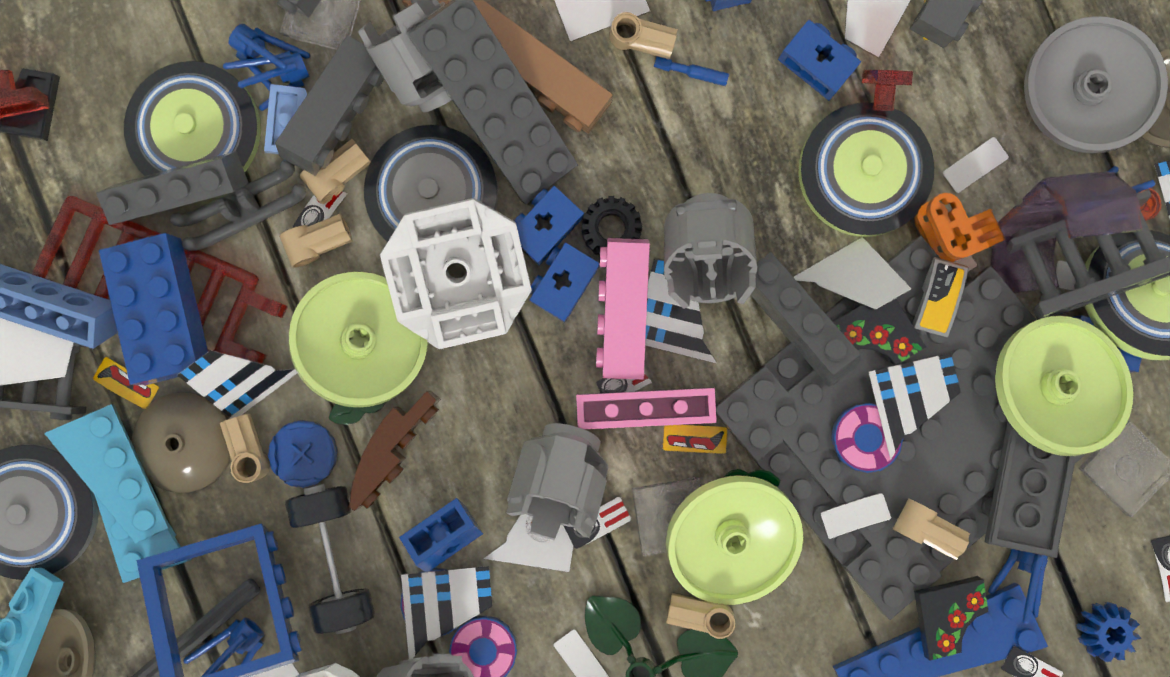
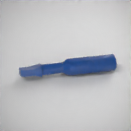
(693, 71)

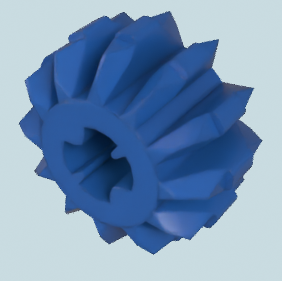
(1120, 634)

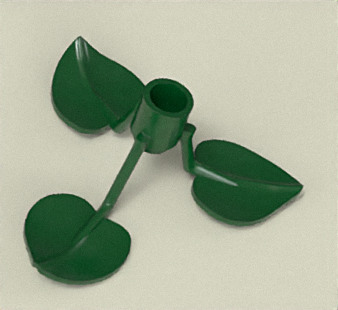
(616, 621)

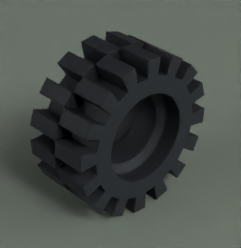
(604, 208)

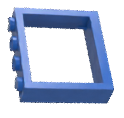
(160, 615)

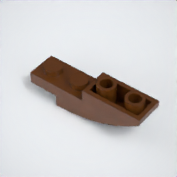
(381, 458)

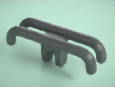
(240, 208)

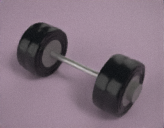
(343, 609)

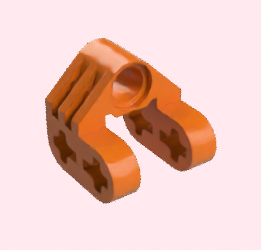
(955, 227)

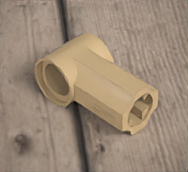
(647, 36)
(345, 164)
(307, 243)
(244, 443)
(926, 527)
(696, 615)

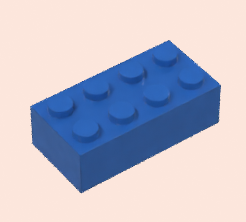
(153, 307)

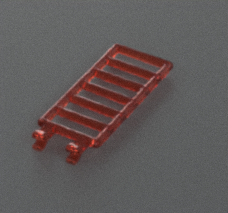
(130, 230)

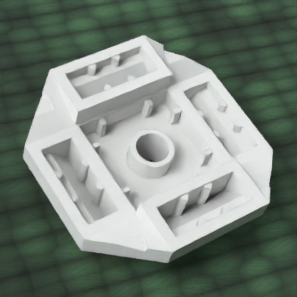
(449, 308)

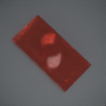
(885, 86)
(19, 101)

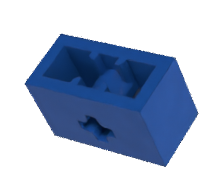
(804, 49)
(564, 219)
(580, 271)
(441, 535)

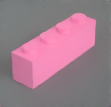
(625, 308)
(646, 408)

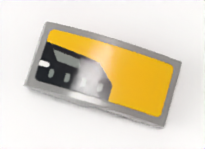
(941, 297)

